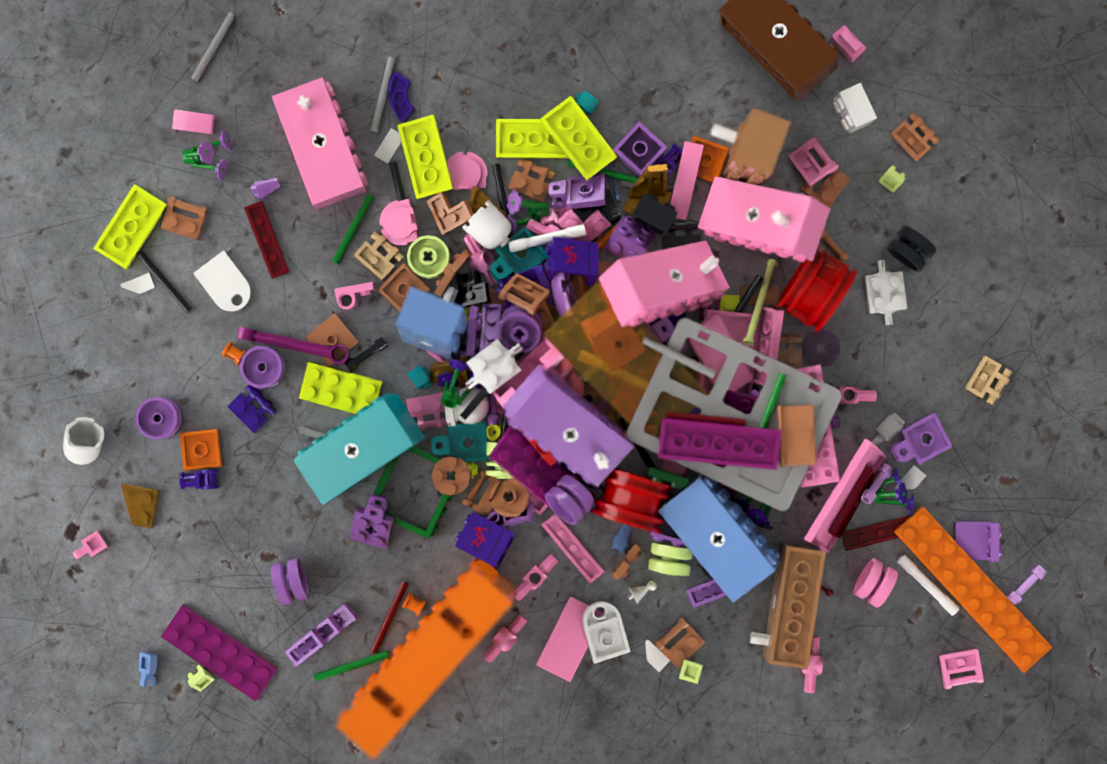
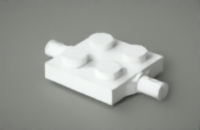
(885, 292)
(494, 366)

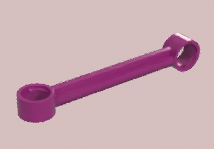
(292, 344)

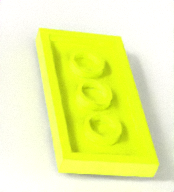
(578, 138)
(526, 140)
(425, 157)
(130, 226)
(338, 388)

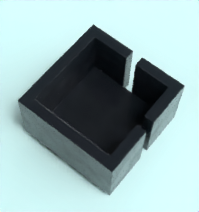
(654, 213)

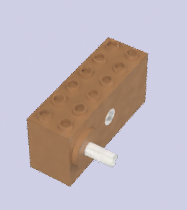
(753, 147)

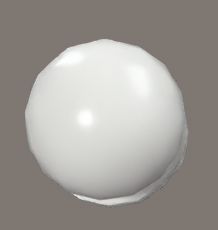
(476, 416)

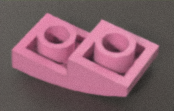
(193, 121)

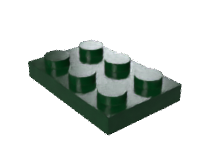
(673, 479)

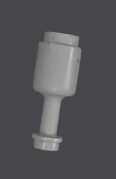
(888, 429)

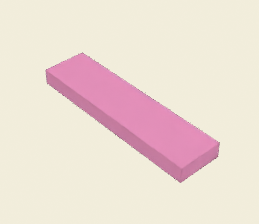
(686, 178)
(572, 548)

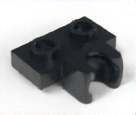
(471, 290)

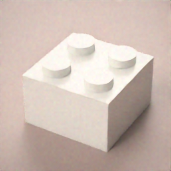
(854, 108)

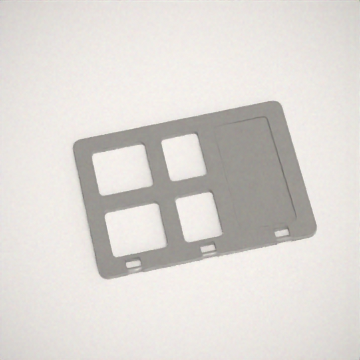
(765, 485)

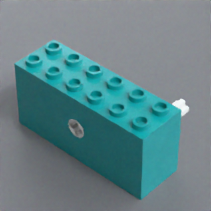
(358, 447)

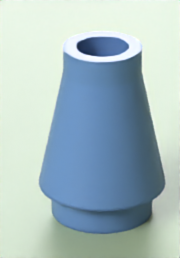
(623, 539)

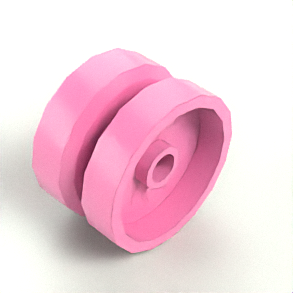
(875, 582)

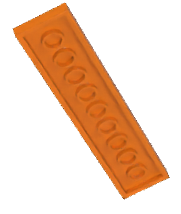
(973, 589)

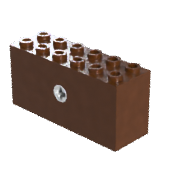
(781, 43)

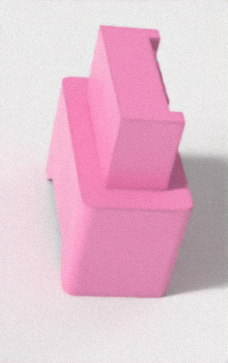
(847, 43)

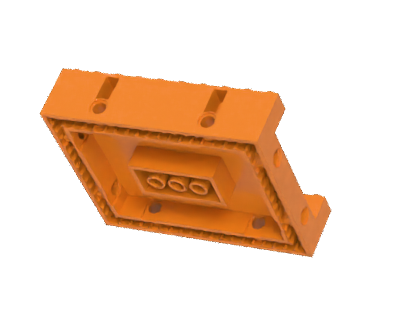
(427, 657)

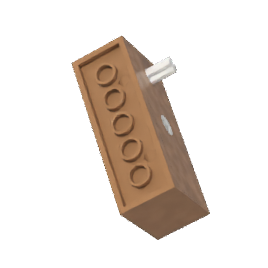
(792, 606)

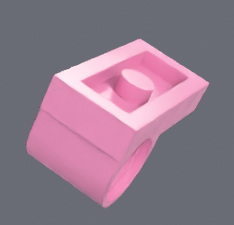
(362, 289)

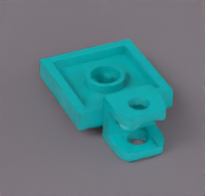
(511, 263)
(456, 435)

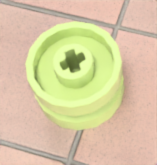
(428, 246)
(670, 561)

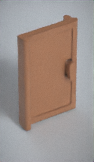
(797, 435)

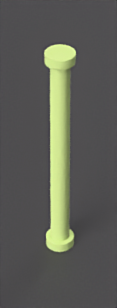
(771, 264)

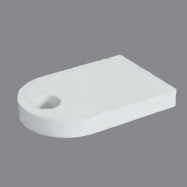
(223, 282)
(604, 633)

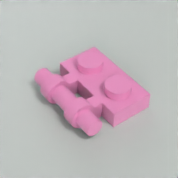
(427, 405)

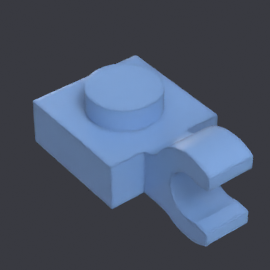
(147, 665)

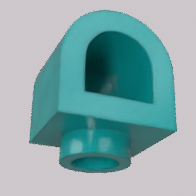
(586, 102)
(419, 377)

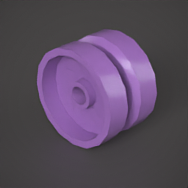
(520, 328)
(274, 367)
(156, 407)
(569, 499)
(290, 581)

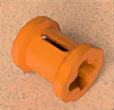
(233, 353)
(414, 604)

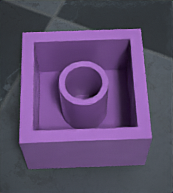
(639, 149)

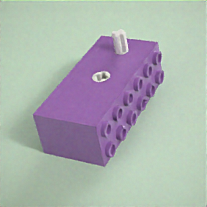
(567, 426)

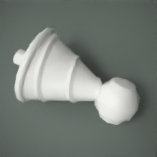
(638, 592)

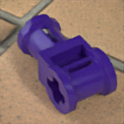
(666, 159)
(202, 479)

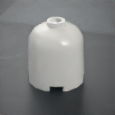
(489, 227)
(83, 440)

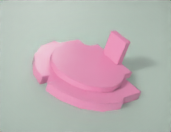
(467, 171)
(399, 222)

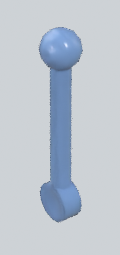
(618, 200)

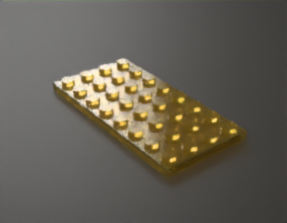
(627, 384)

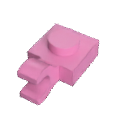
(552, 219)
(92, 544)

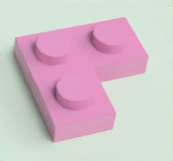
(594, 224)

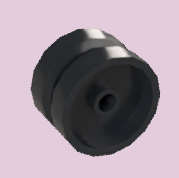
(911, 248)

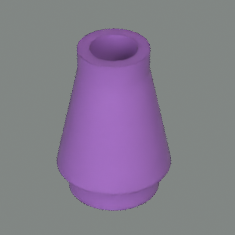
(265, 187)

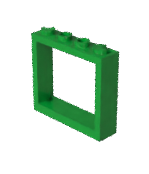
(440, 510)

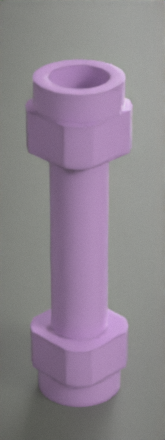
(869, 495)
(1038, 573)

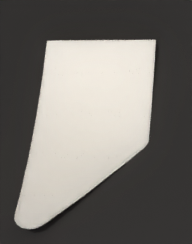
(139, 284)
(912, 478)
(655, 656)

